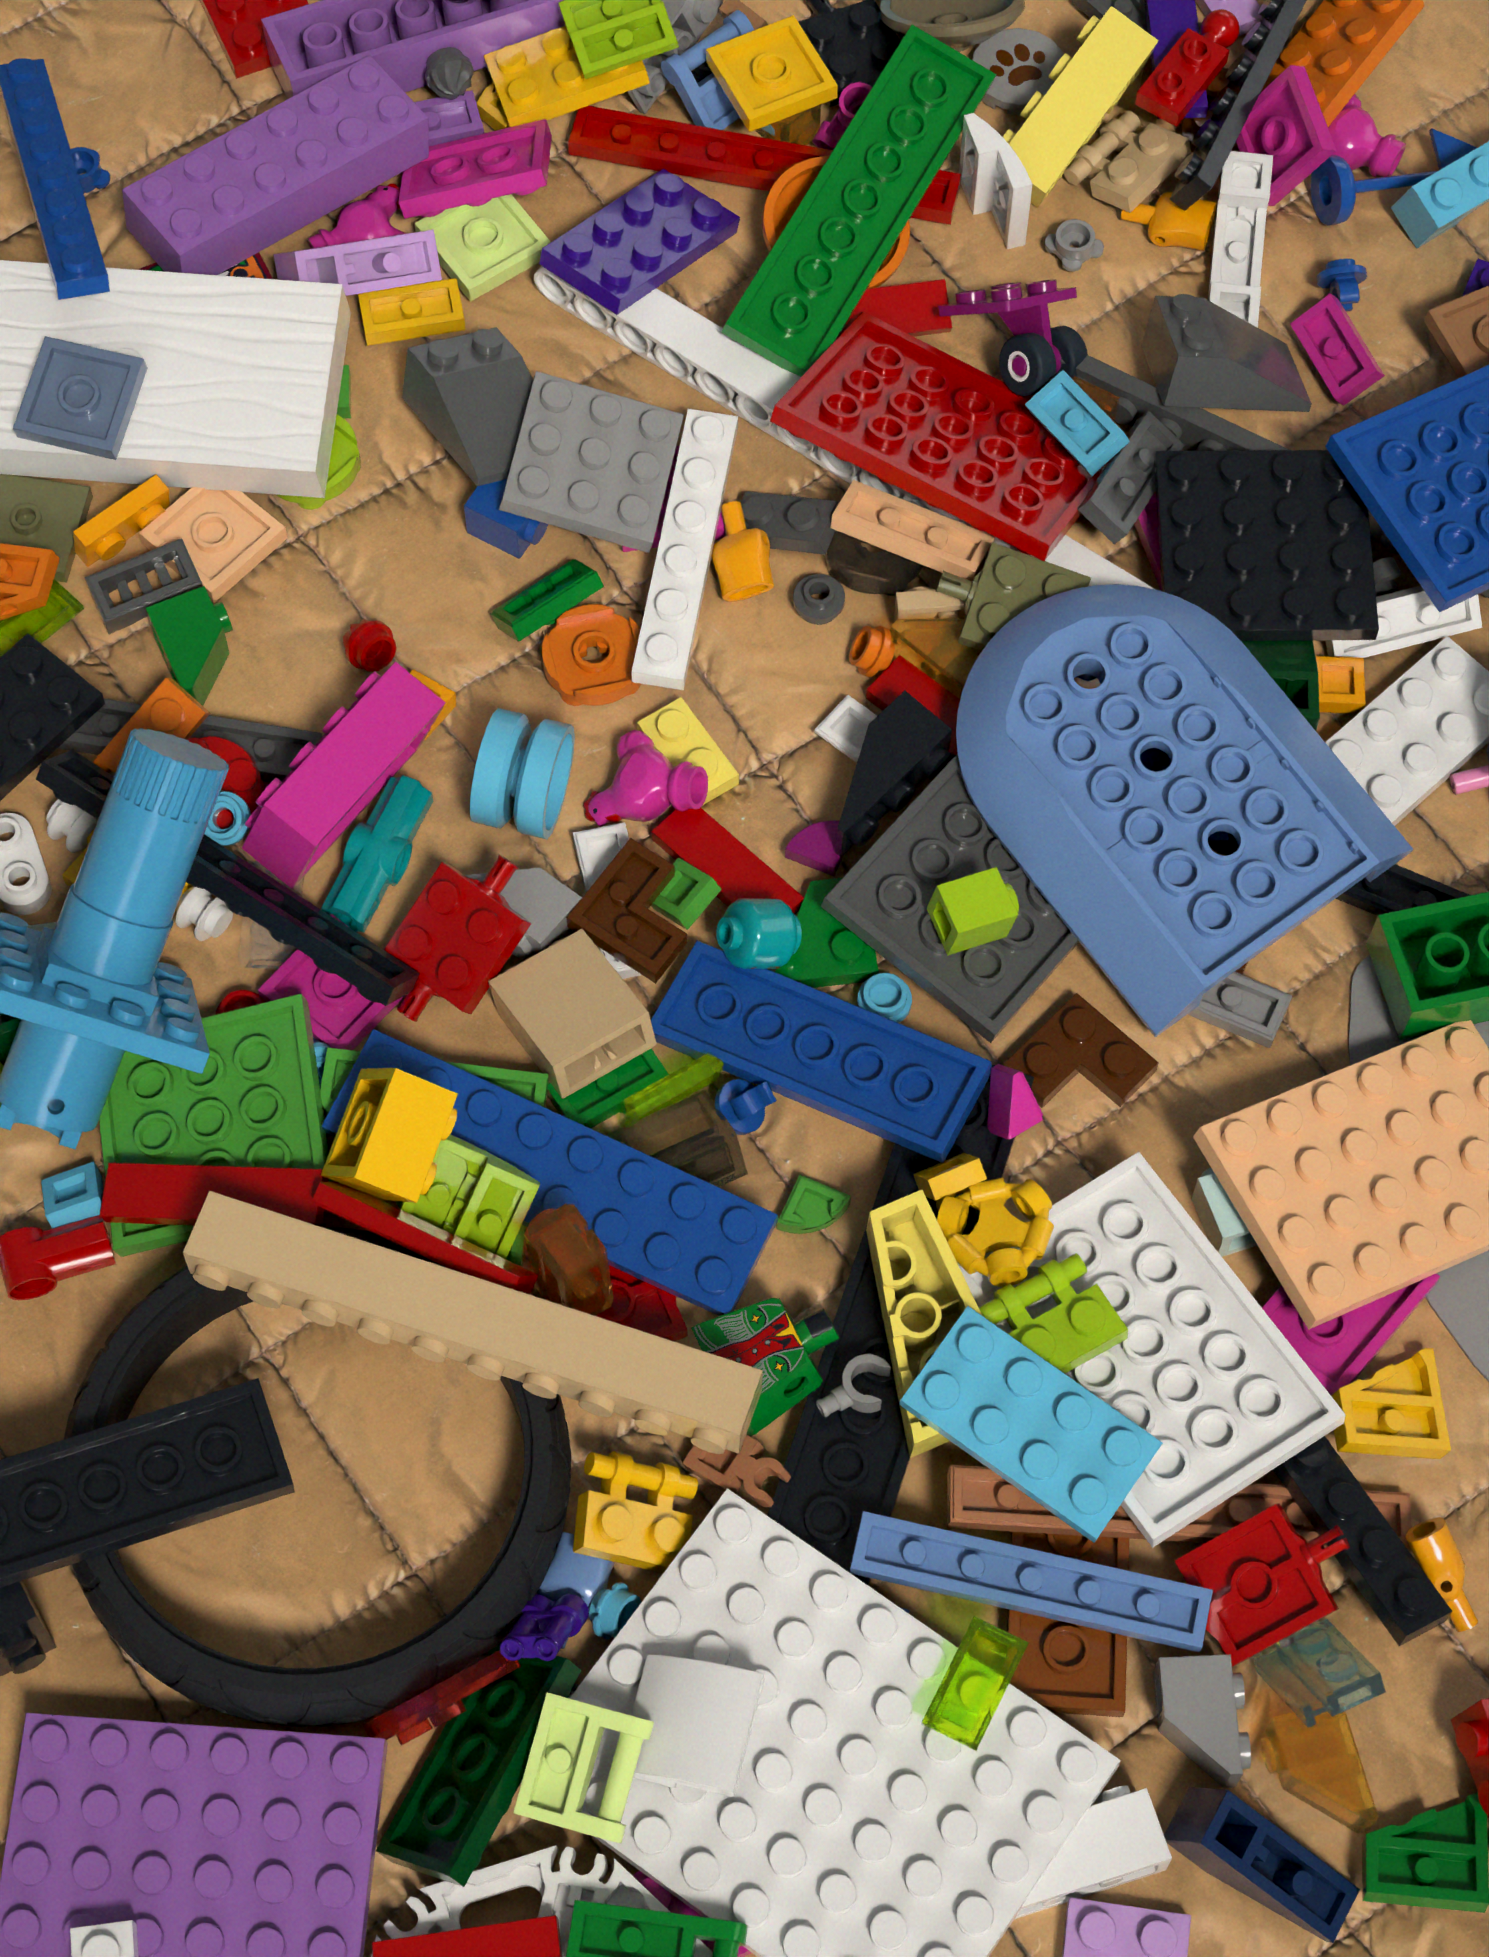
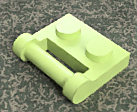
(564, 1761)

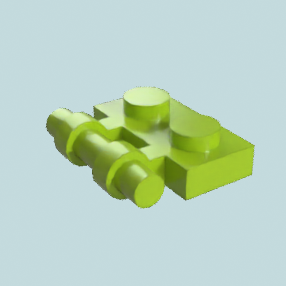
(1068, 1333)

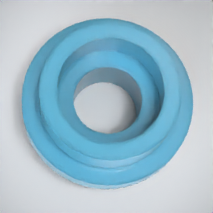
(237, 830)

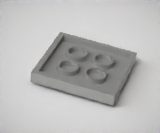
(592, 462)

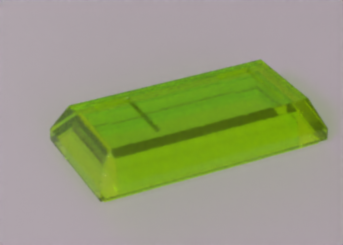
(40, 622)
(671, 1089)
(975, 1683)

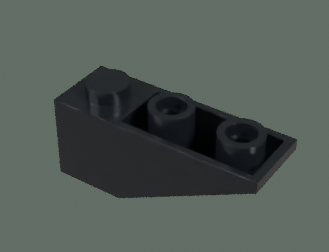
(896, 754)

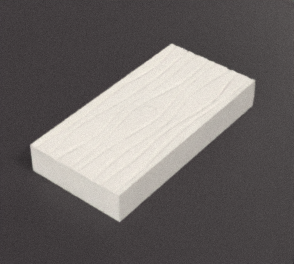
(232, 387)

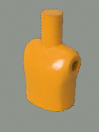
(1172, 225)
(741, 557)
(1444, 1566)

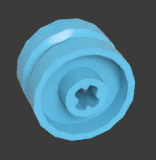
(522, 773)

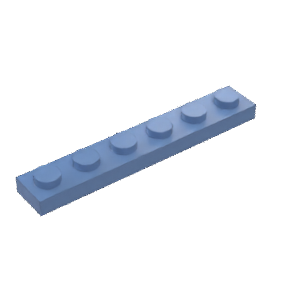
(1031, 1581)

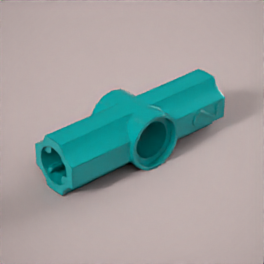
(378, 852)

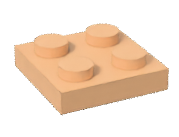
(221, 532)

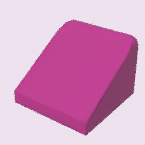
(1011, 1103)

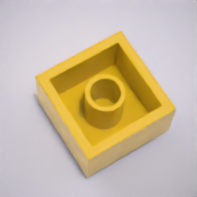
(391, 1135)

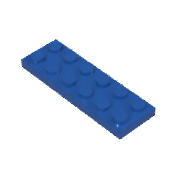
(822, 1051)

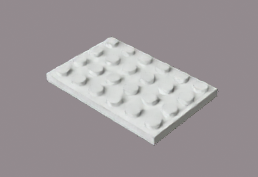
(1199, 1353)

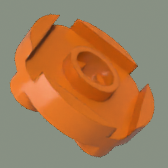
(567, 644)

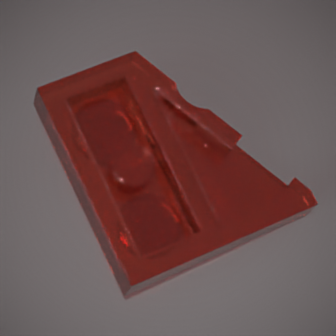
(439, 1702)

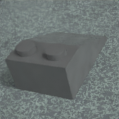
(1218, 360)
(470, 399)

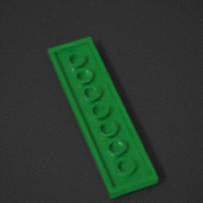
(859, 203)

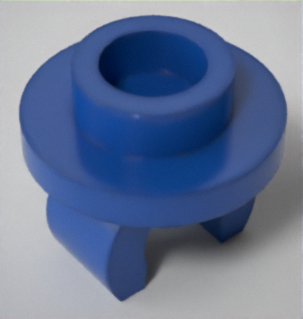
(1343, 279)
(744, 1104)

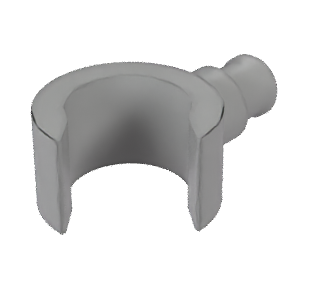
(845, 1394)

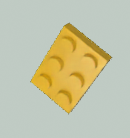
(545, 80)

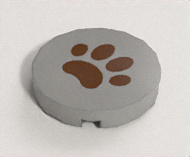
(1022, 67)

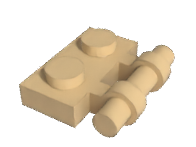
(1137, 169)

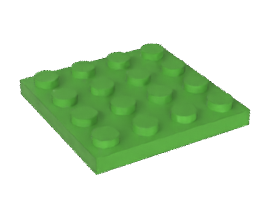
(245, 1110)

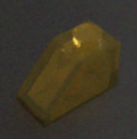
(935, 650)
(1321, 1767)

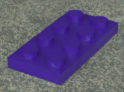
(639, 241)

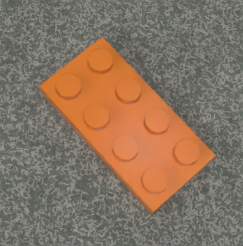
(1344, 46)

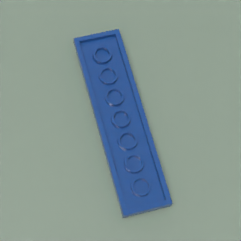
(644, 1211)

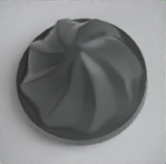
(449, 72)

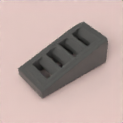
(120, 575)

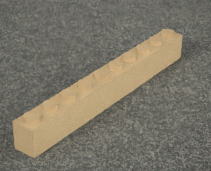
(473, 1323)

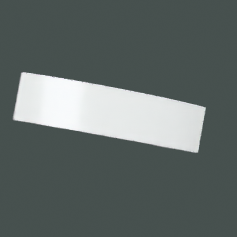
(1240, 234)

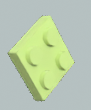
(485, 243)

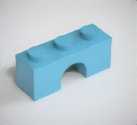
(1445, 197)

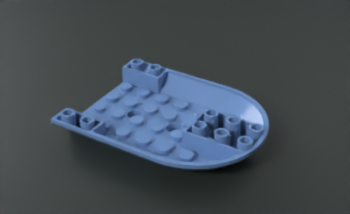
(1129, 846)

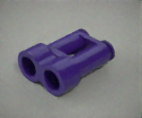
(544, 1627)

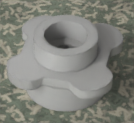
(1074, 233)

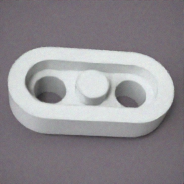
(18, 859)

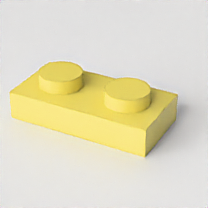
(683, 738)

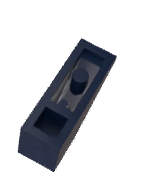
(1260, 1860)

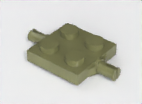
(1003, 590)

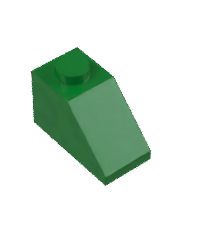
(192, 639)

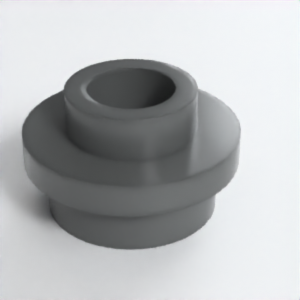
(814, 610)

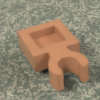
(734, 1469)

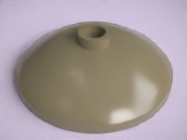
(952, 21)

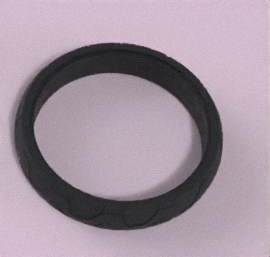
(336, 1692)

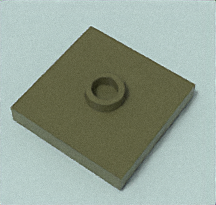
(43, 516)

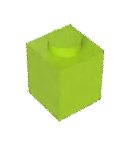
(973, 910)

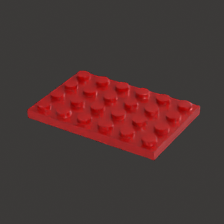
(938, 434)

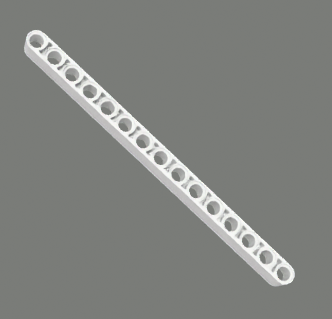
(750, 387)

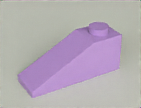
(365, 263)

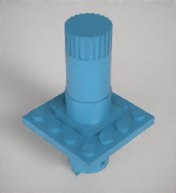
(98, 975)

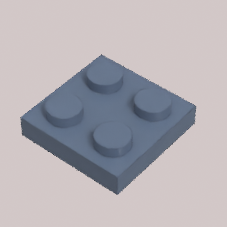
(80, 398)

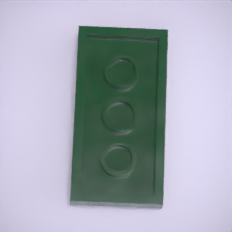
(473, 1772)

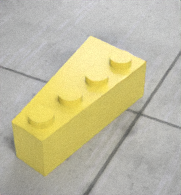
(1081, 94)
(918, 1296)

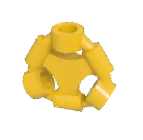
(998, 1229)

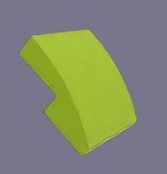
(616, 32)
(476, 1196)

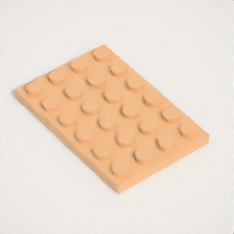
(1365, 1172)

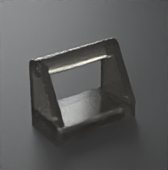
(707, 1155)

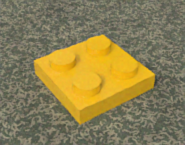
(771, 73)

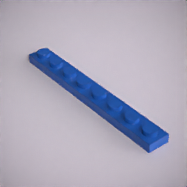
(52, 180)

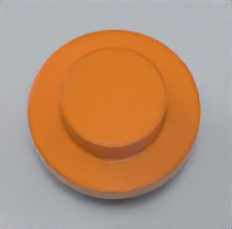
(872, 650)

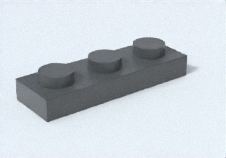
(1128, 479)

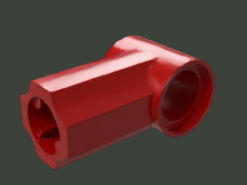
(38, 1259)

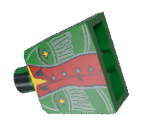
(772, 1342)

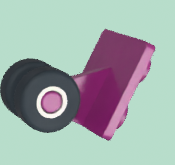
(1035, 350)

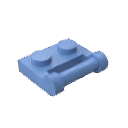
(706, 99)

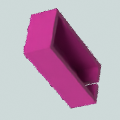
(340, 773)

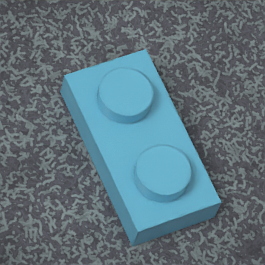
(1077, 422)

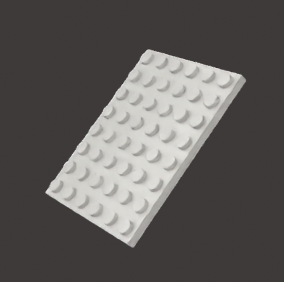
(847, 1810)

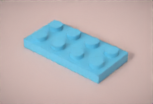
(1030, 1424)

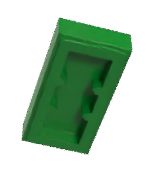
(546, 600)

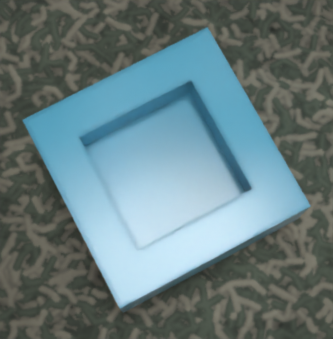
(73, 1195)

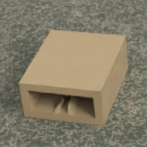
(572, 1013)

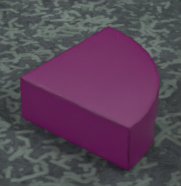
(816, 847)

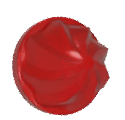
(369, 645)

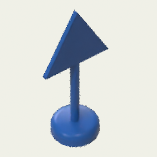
(1336, 189)

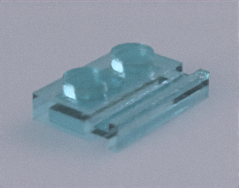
(1319, 1672)

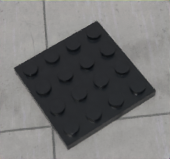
(1267, 543)

